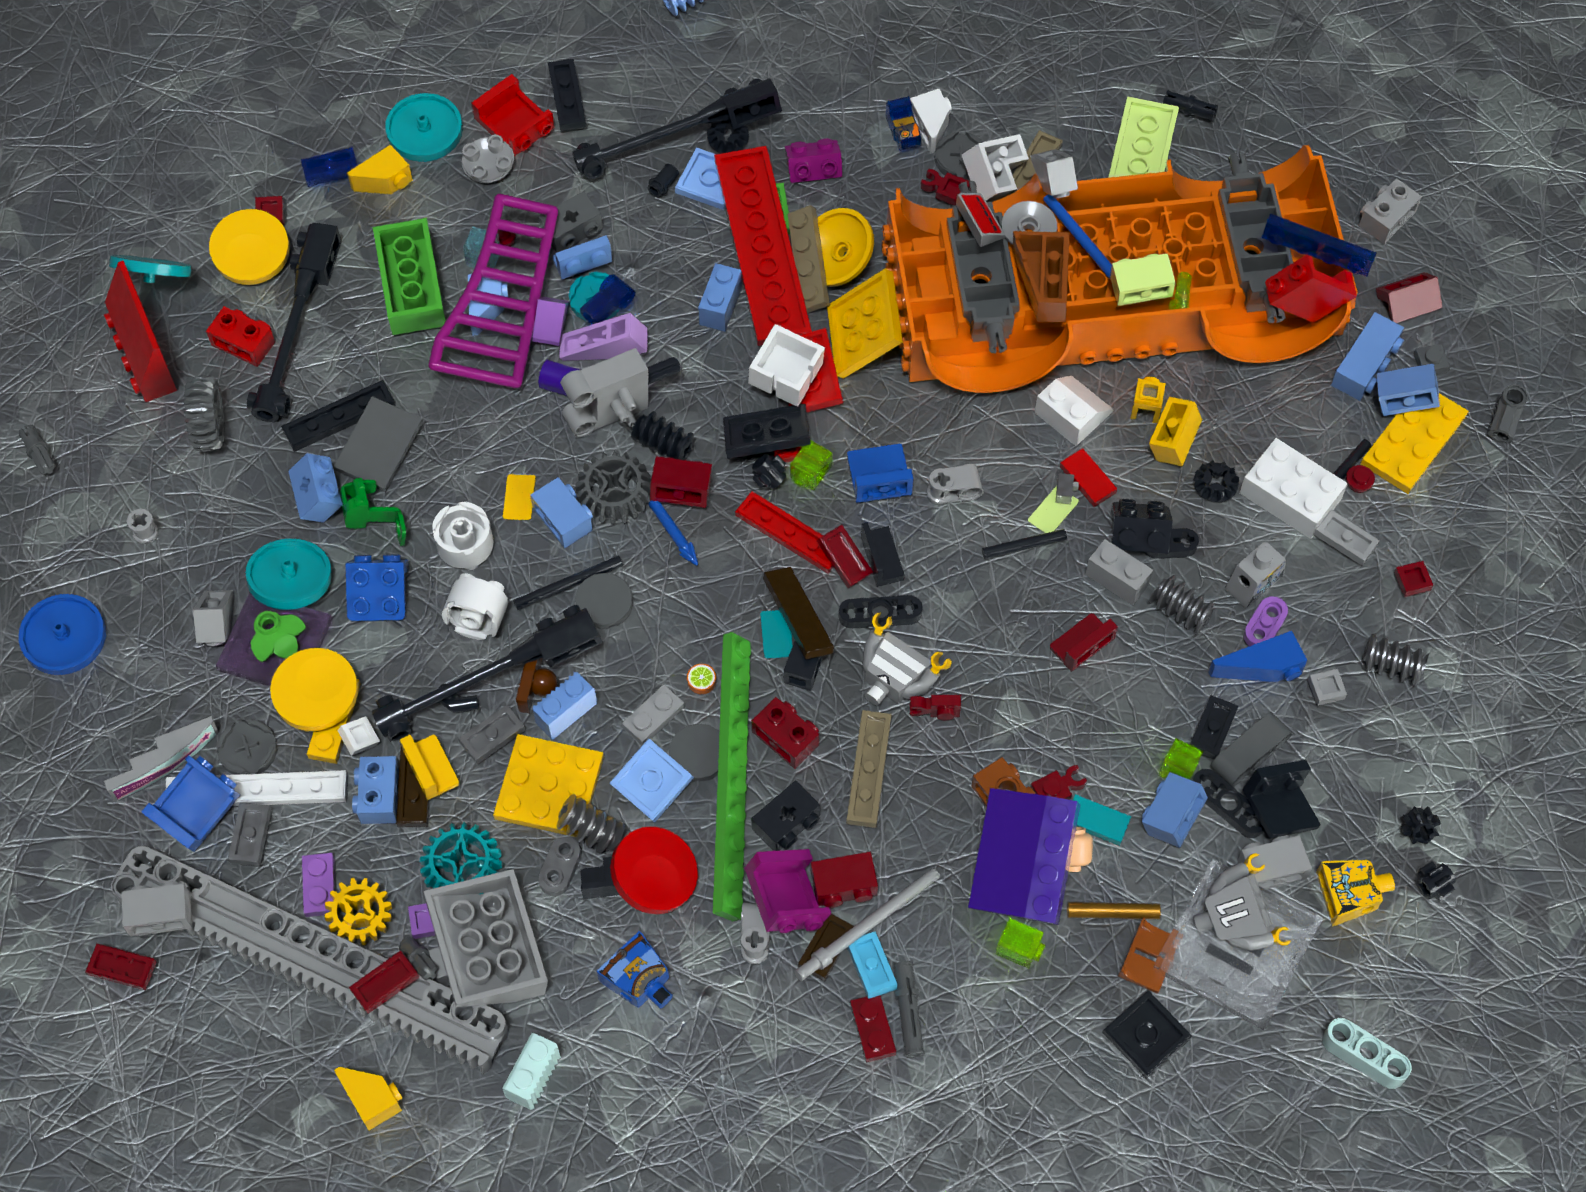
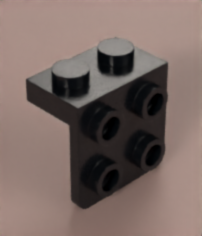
(1142, 526)

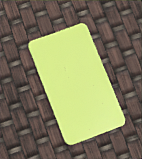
(1051, 514)

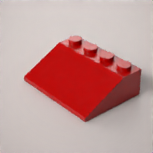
(136, 338)

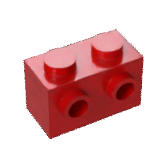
(241, 336)

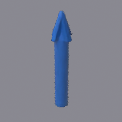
(686, 549)

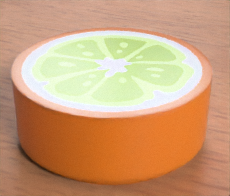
(701, 678)

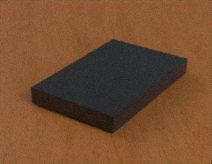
(766, 431)

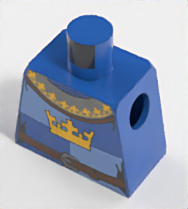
(636, 973)

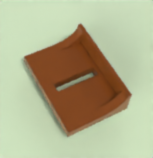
(1138, 968)

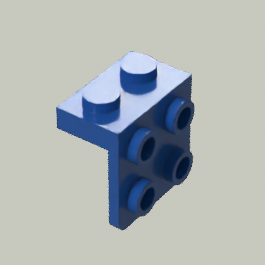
(376, 588)

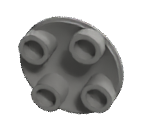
(487, 159)

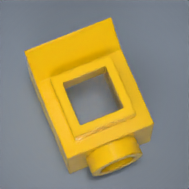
(1148, 396)

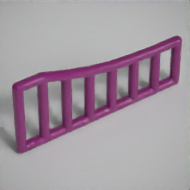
(471, 293)

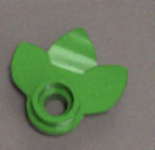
(279, 638)

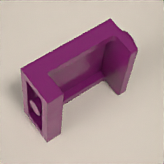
(785, 891)

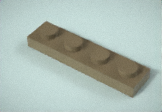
(809, 257)
(869, 769)

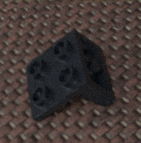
(1279, 800)

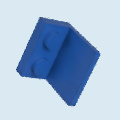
(879, 473)

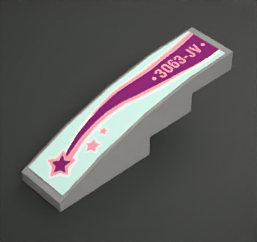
(158, 763)

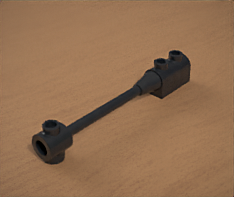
(737, 106)
(311, 267)
(552, 642)

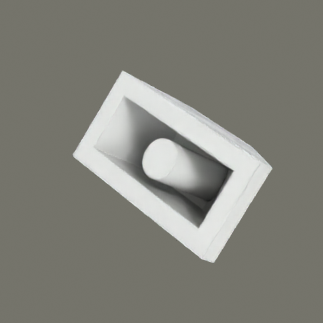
(932, 116)

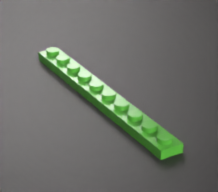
(731, 778)

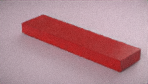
(783, 529)

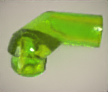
(1182, 292)

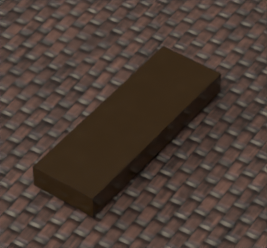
(412, 802)

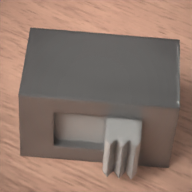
(1065, 488)

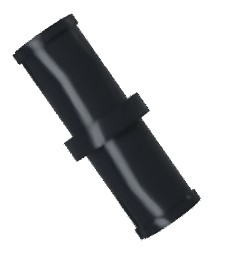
(1191, 105)

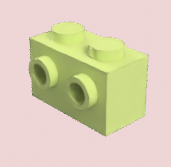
(1142, 279)

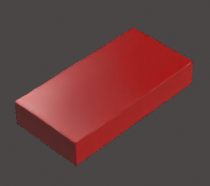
(1091, 479)

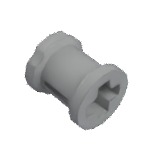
(142, 525)

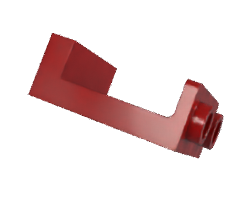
(512, 115)
(1309, 292)

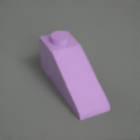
(604, 339)

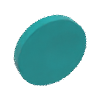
(424, 127)
(151, 266)
(288, 574)

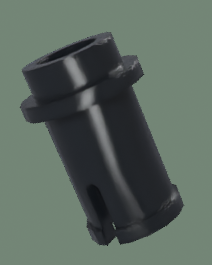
(659, 184)

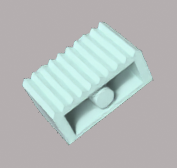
(531, 1071)

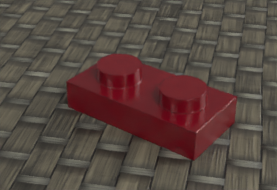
(872, 1028)

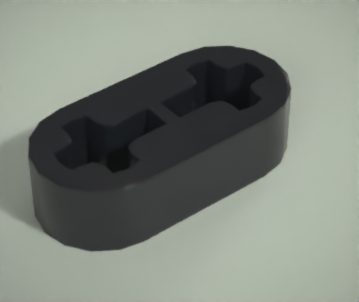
(1177, 548)

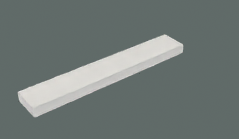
(289, 787)

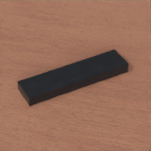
(333, 416)

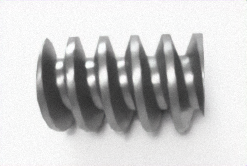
(1182, 603)
(1394, 659)
(590, 823)

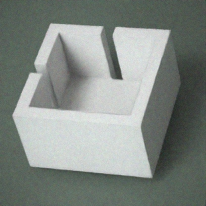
(786, 365)

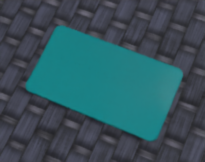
(775, 635)

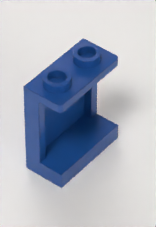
(193, 803)

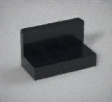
(882, 555)

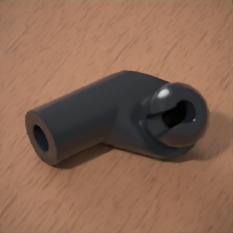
(460, 704)

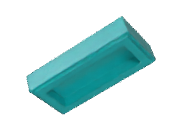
(1102, 820)

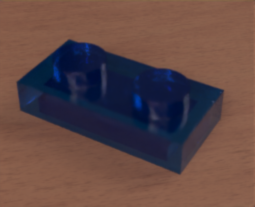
(328, 166)

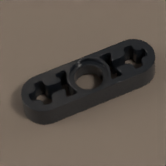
(888, 602)
(1229, 815)

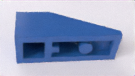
(1265, 661)

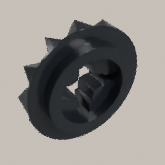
(735, 142)
(1216, 492)

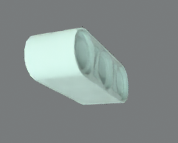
(1382, 1053)

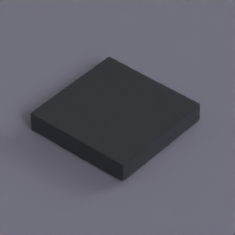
(1147, 1034)

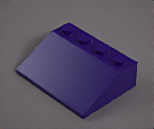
(1024, 855)

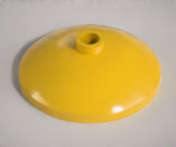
(841, 232)

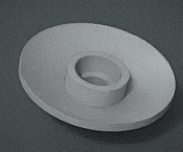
(1028, 216)

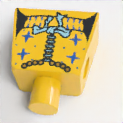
(1352, 888)

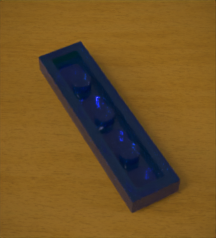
(1319, 245)

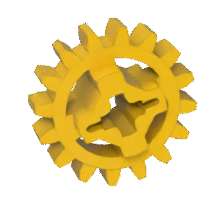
(348, 903)

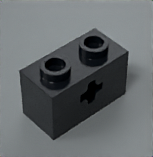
(790, 803)

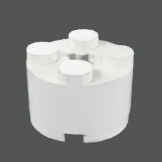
(463, 535)
(475, 607)

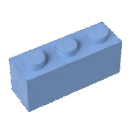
(1368, 357)

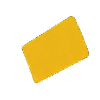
(517, 497)

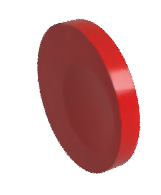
(654, 870)

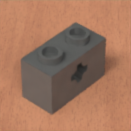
(575, 221)

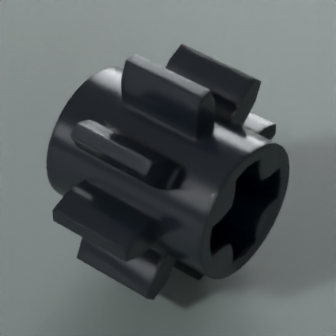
(769, 471)
(1420, 825)
(1436, 881)

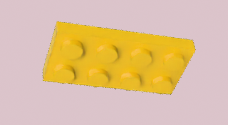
(1413, 443)

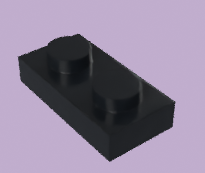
(1214, 726)

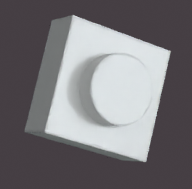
(358, 735)

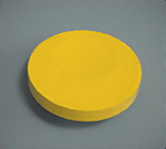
(249, 246)
(314, 689)

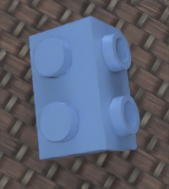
(583, 257)

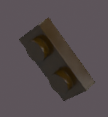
(824, 936)

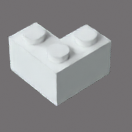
(991, 165)

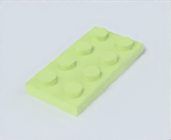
(1143, 138)

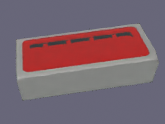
(979, 218)

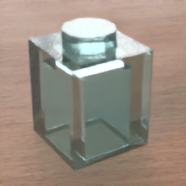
(473, 247)

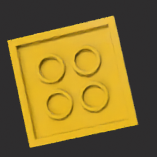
(864, 323)
(542, 779)

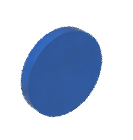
(62, 634)

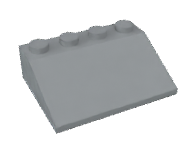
(486, 940)

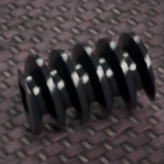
(662, 438)

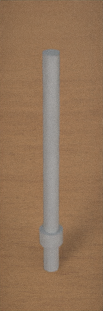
(823, 956)

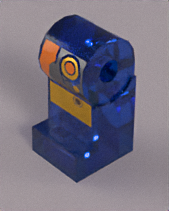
(903, 123)

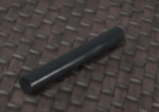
(1353, 458)
(1024, 543)

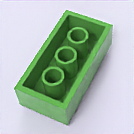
(409, 276)

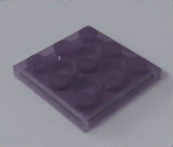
(238, 656)

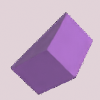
(550, 320)

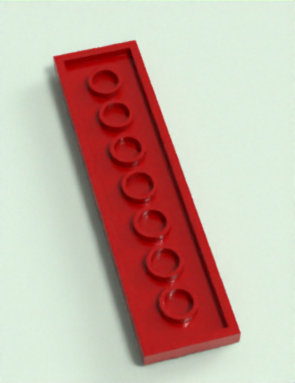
(761, 242)

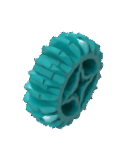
(436, 858)

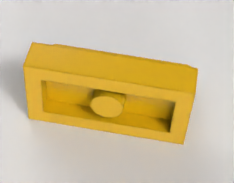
(430, 765)

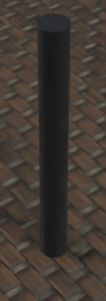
(566, 583)

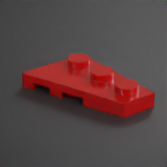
(825, 387)

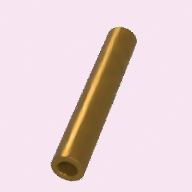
(1113, 910)

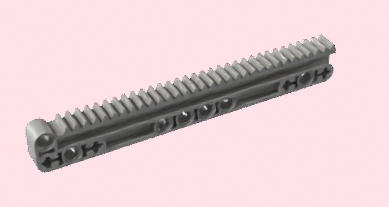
(242, 926)

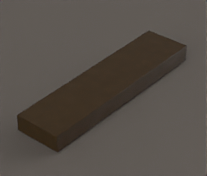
(798, 613)

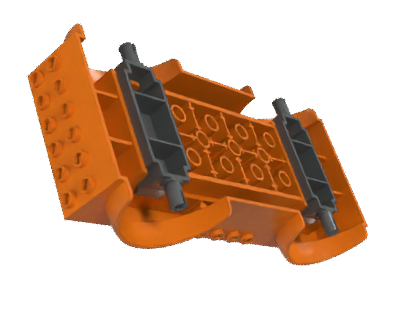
(989, 335)

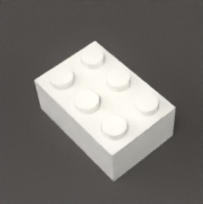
(1293, 487)

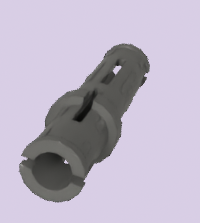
(908, 1007)

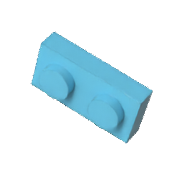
(872, 965)

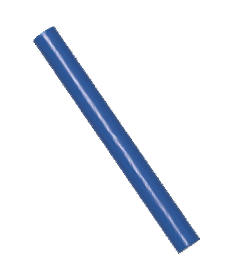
(1079, 234)

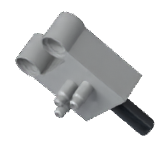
(611, 391)

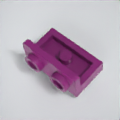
(814, 160)

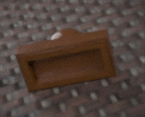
(534, 681)

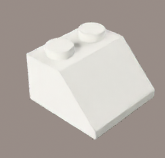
(1071, 408)

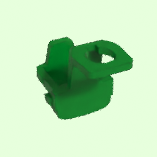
(357, 509)

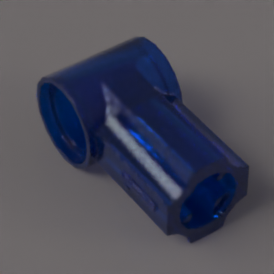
(612, 295)

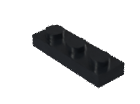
(566, 95)

